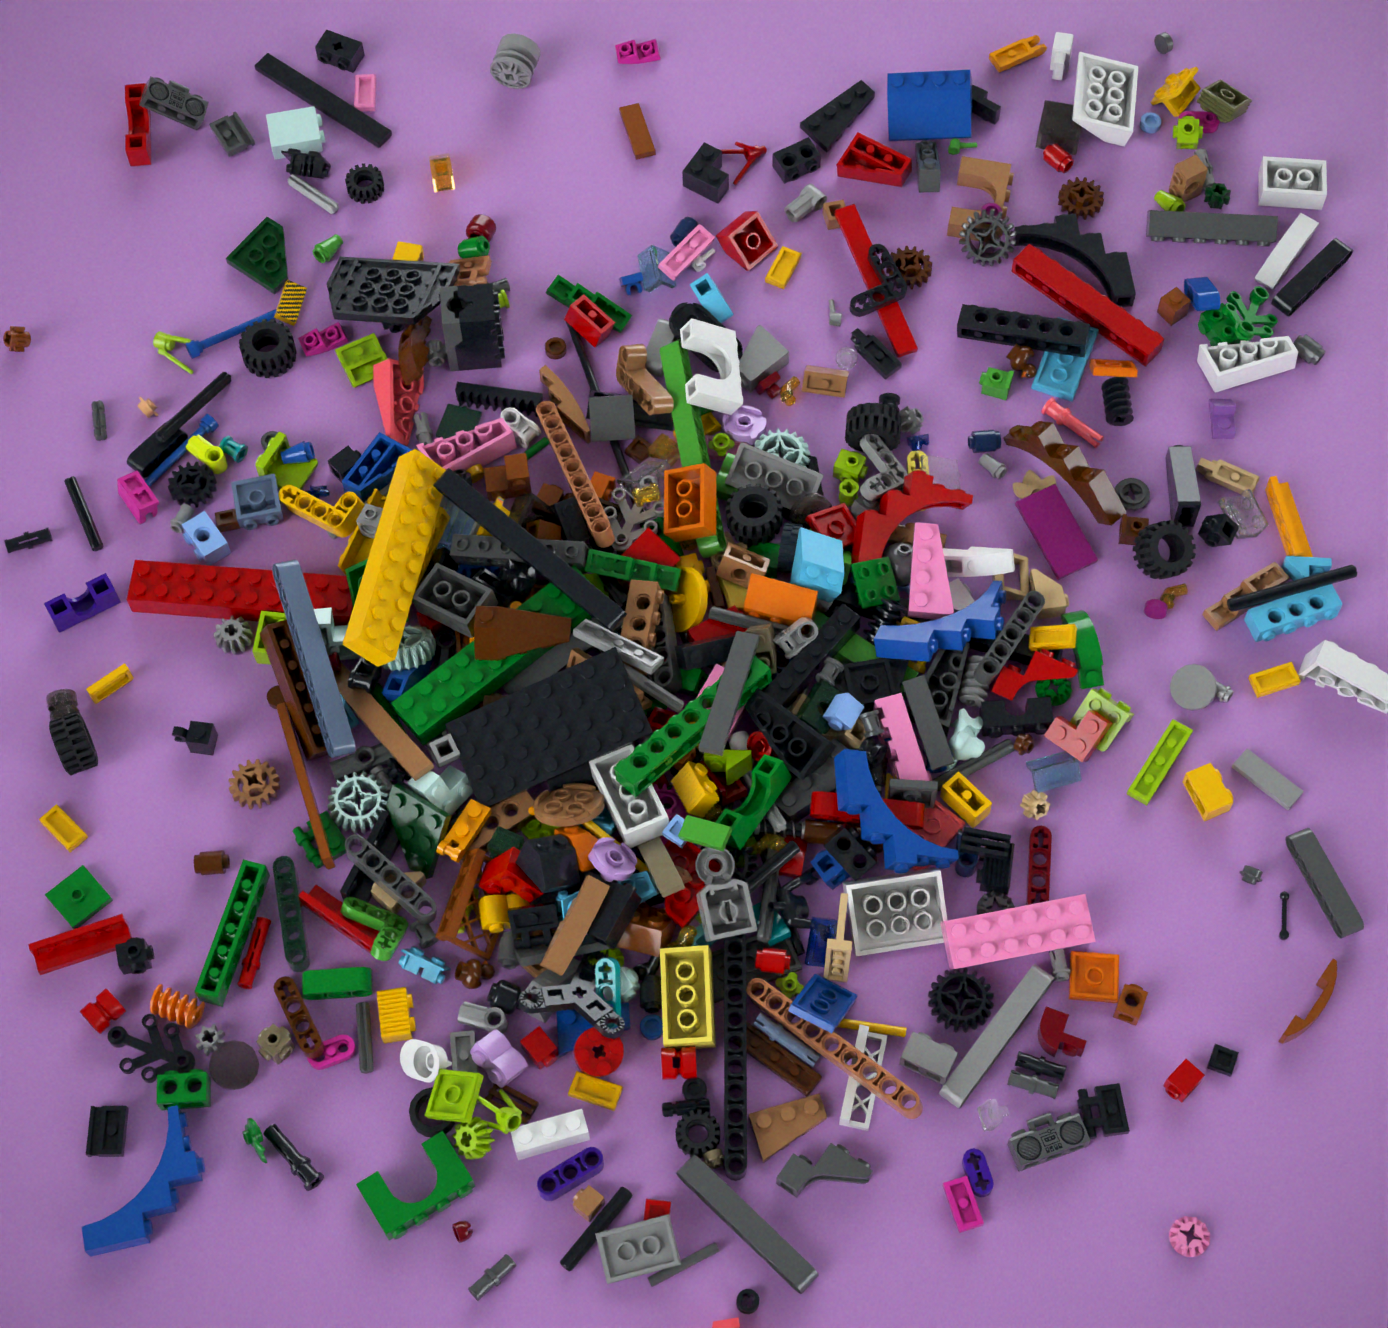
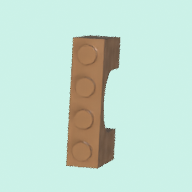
(983, 175)

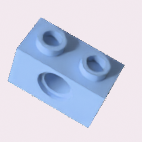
(200, 528)

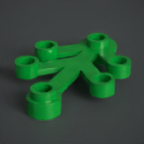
(1243, 328)

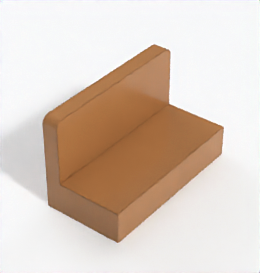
(825, 381)

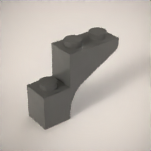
(832, 1166)

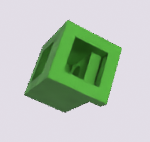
(996, 383)

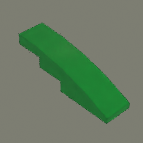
(567, 293)
(632, 569)

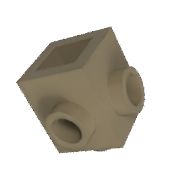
(280, 1049)

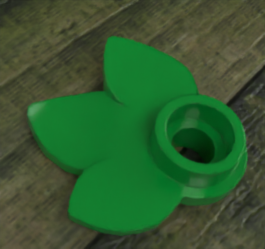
(253, 1136)

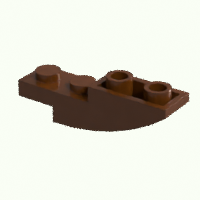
(413, 351)

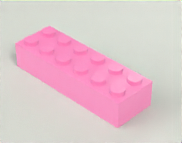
(1017, 931)

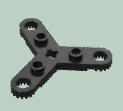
(564, 997)

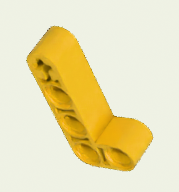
(335, 519)

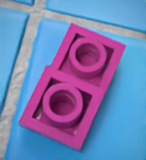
(634, 53)
(323, 341)

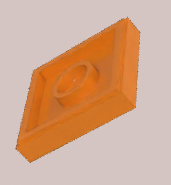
(1115, 368)
(1094, 977)

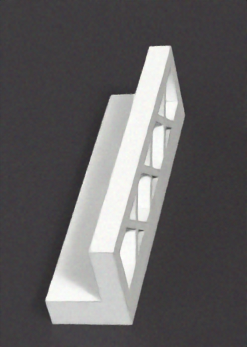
(852, 1084)

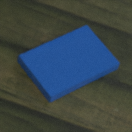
(823, 1003)

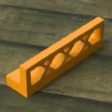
(1287, 518)

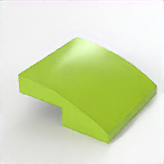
(359, 357)

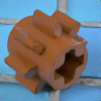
(17, 338)

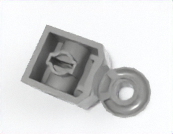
(723, 901)

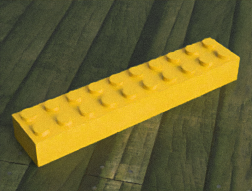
(395, 560)

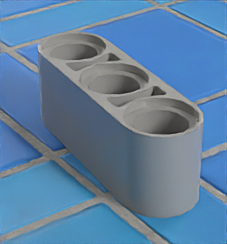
(661, 336)

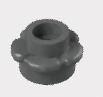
(1251, 875)

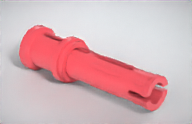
(1064, 417)

